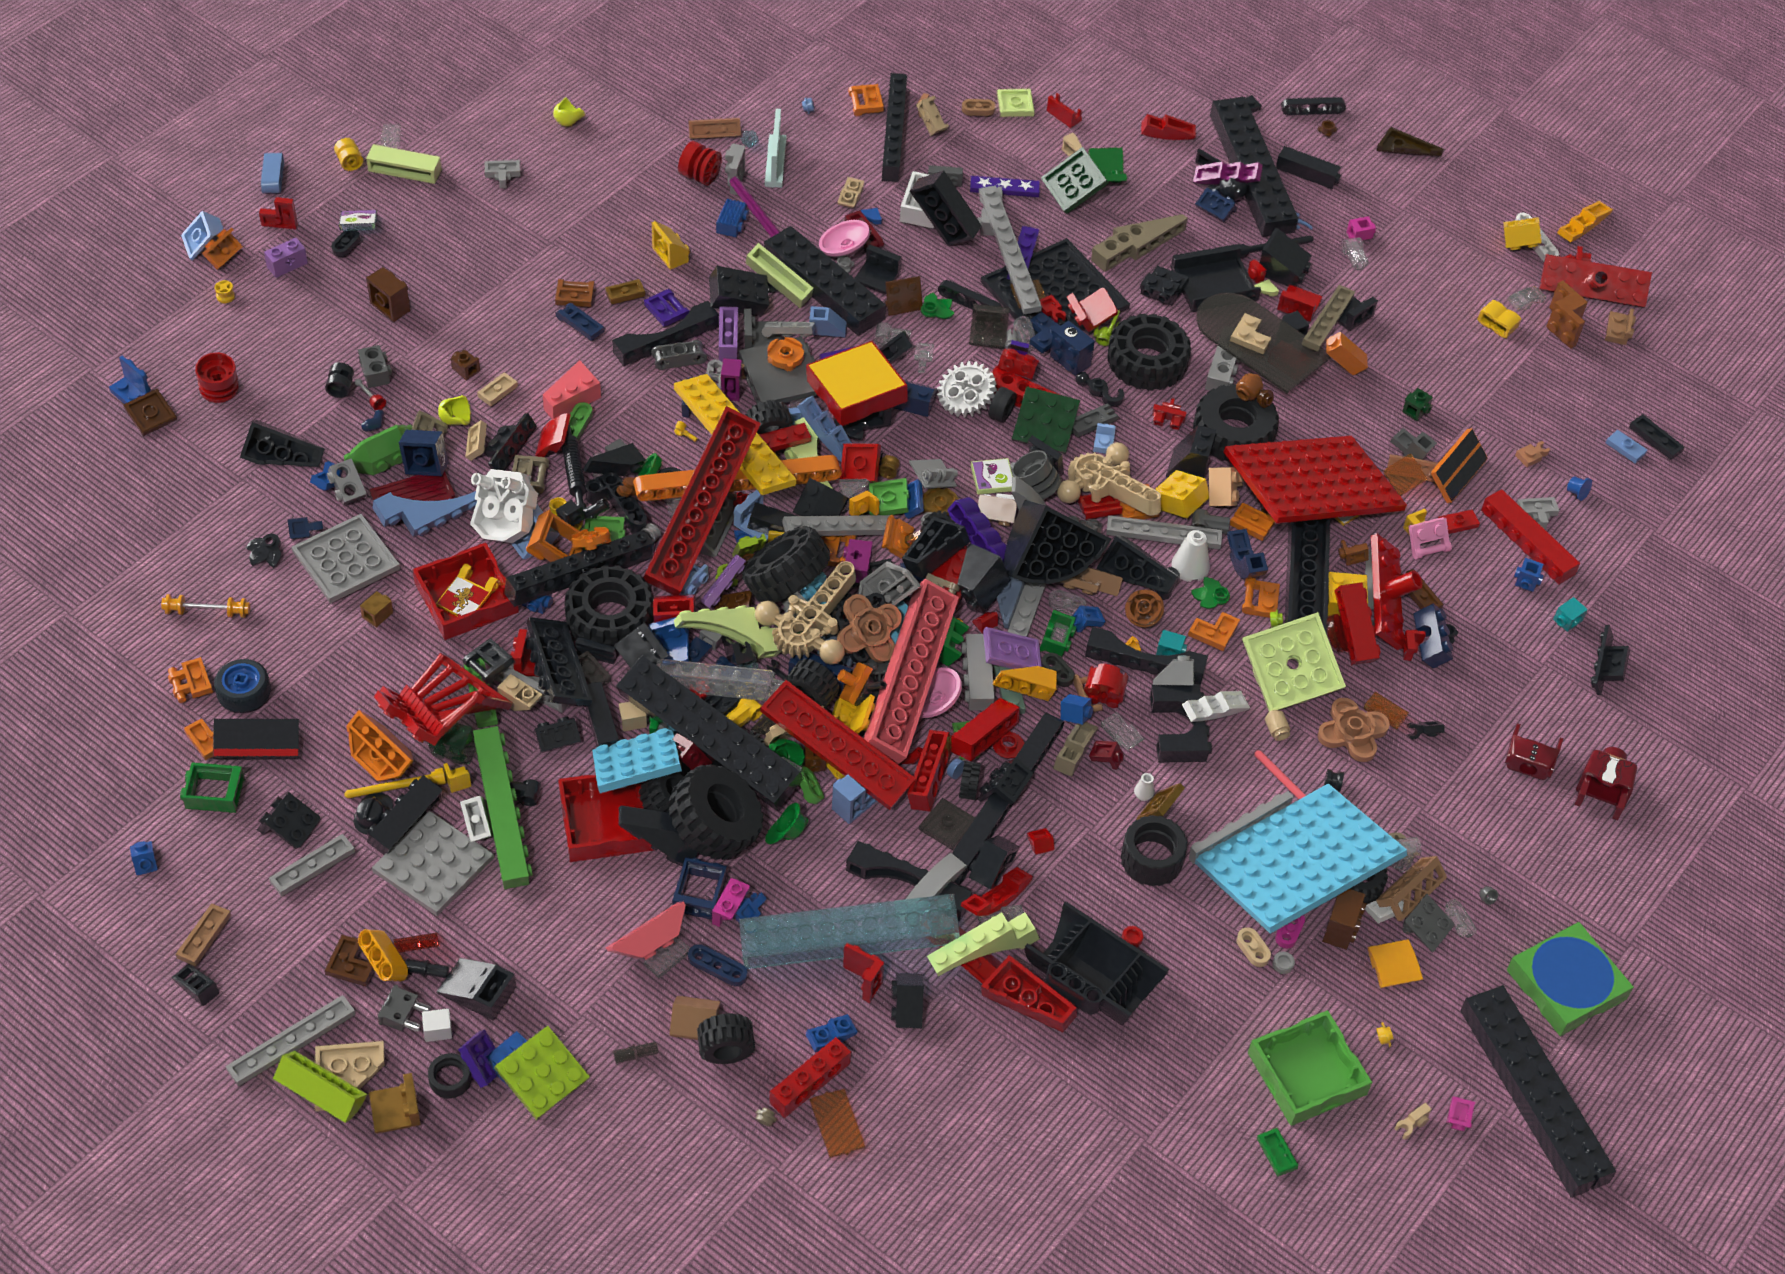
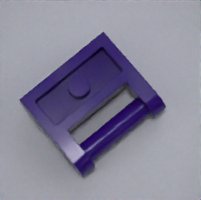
(662, 310)

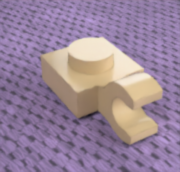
(1417, 1118)

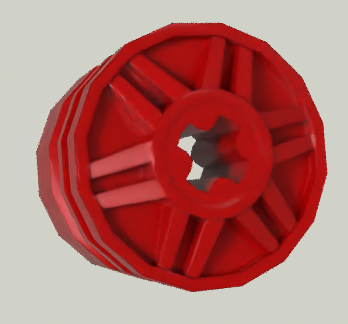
(699, 163)
(217, 377)

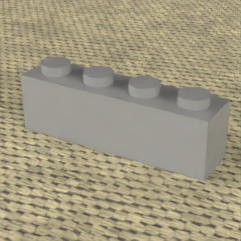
(978, 673)

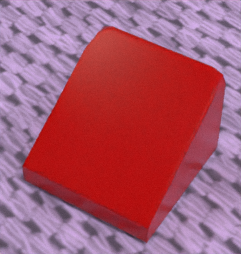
(1041, 841)

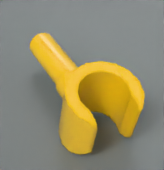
(680, 430)

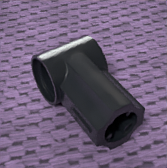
(526, 791)

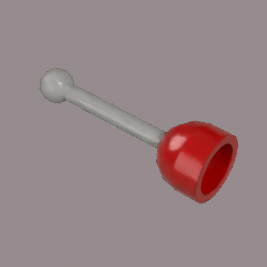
(376, 401)

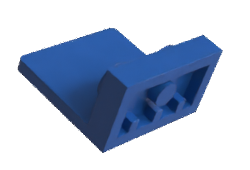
(132, 384)
(674, 639)

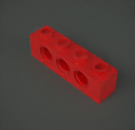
(1015, 383)
(930, 770)
(810, 1077)

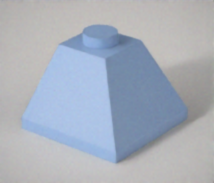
(201, 232)

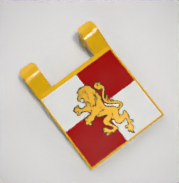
(465, 595)

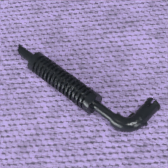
(576, 477)

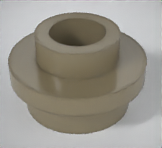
(765, 1117)

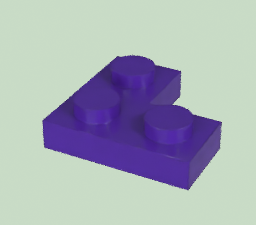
(475, 1053)

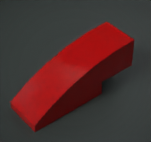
(1167, 128)

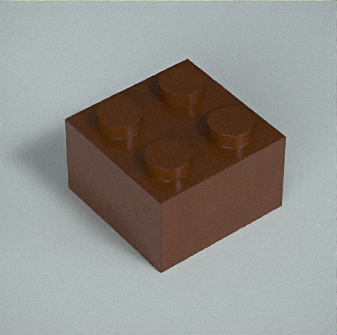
(388, 294)
(1345, 919)

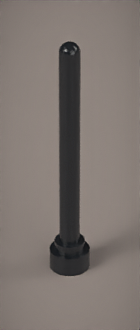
(1245, 249)

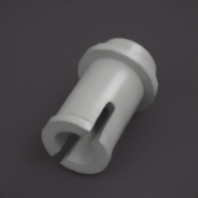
(1010, 337)

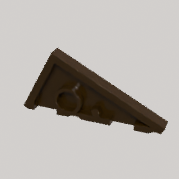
(1401, 142)

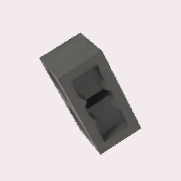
(374, 366)

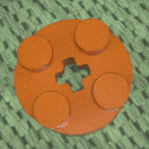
(785, 361)
(590, 539)

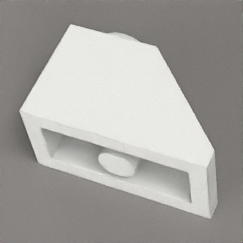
(476, 818)

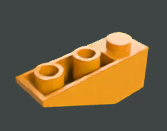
(1031, 681)

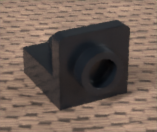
(571, 513)

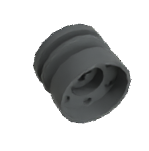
(1037, 472)

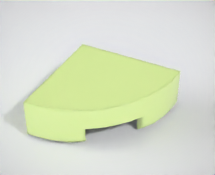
(1268, 287)

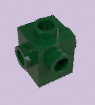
(1417, 400)

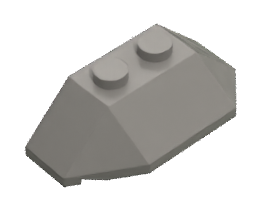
(890, 581)

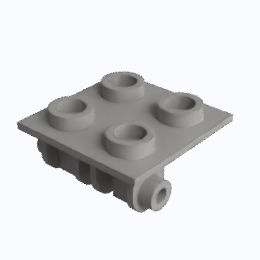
(934, 473)

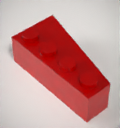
(1027, 994)

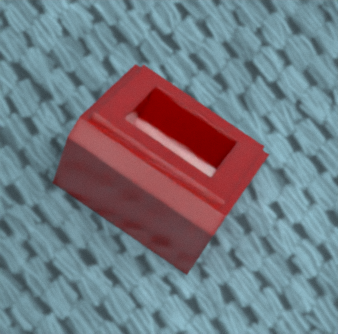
(989, 620)

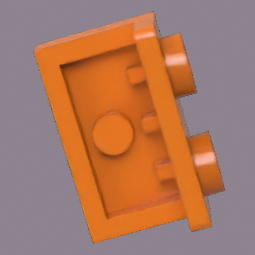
(222, 249)

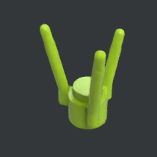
(1103, 335)

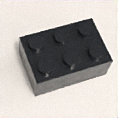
(739, 289)

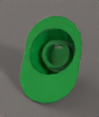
(788, 825)

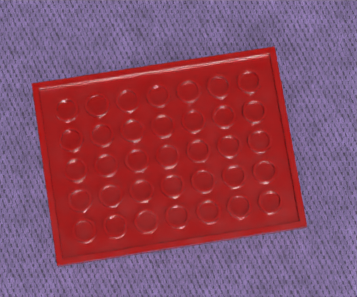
(1314, 479)

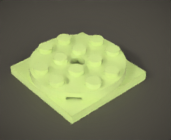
(1309, 646)

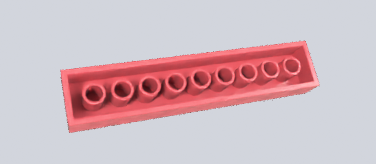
(911, 670)

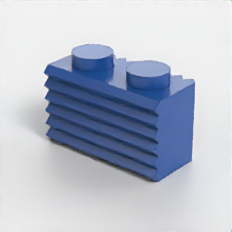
(732, 218)

